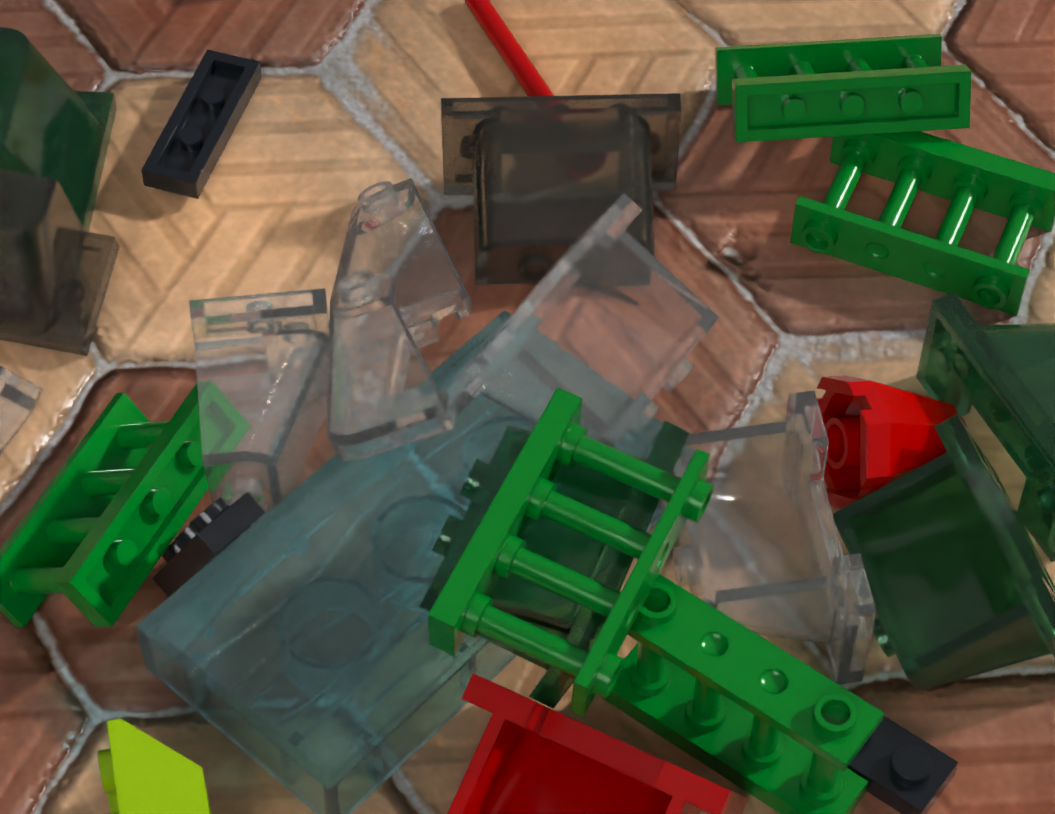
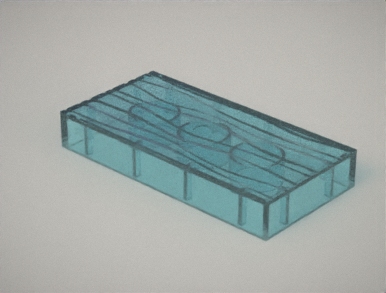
(312, 620)

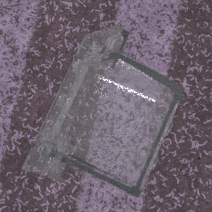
(597, 326)
(260, 390)
(771, 540)

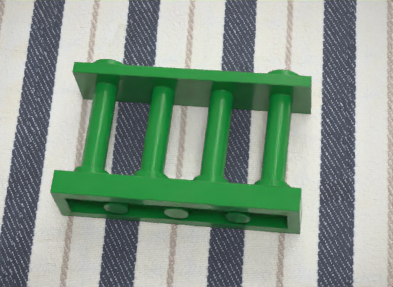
(841, 88)
(945, 170)
(530, 494)
(106, 514)
(743, 705)

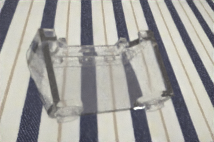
(382, 308)

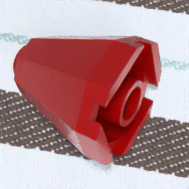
(875, 435)

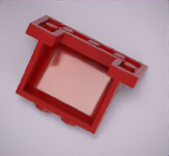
(556, 765)

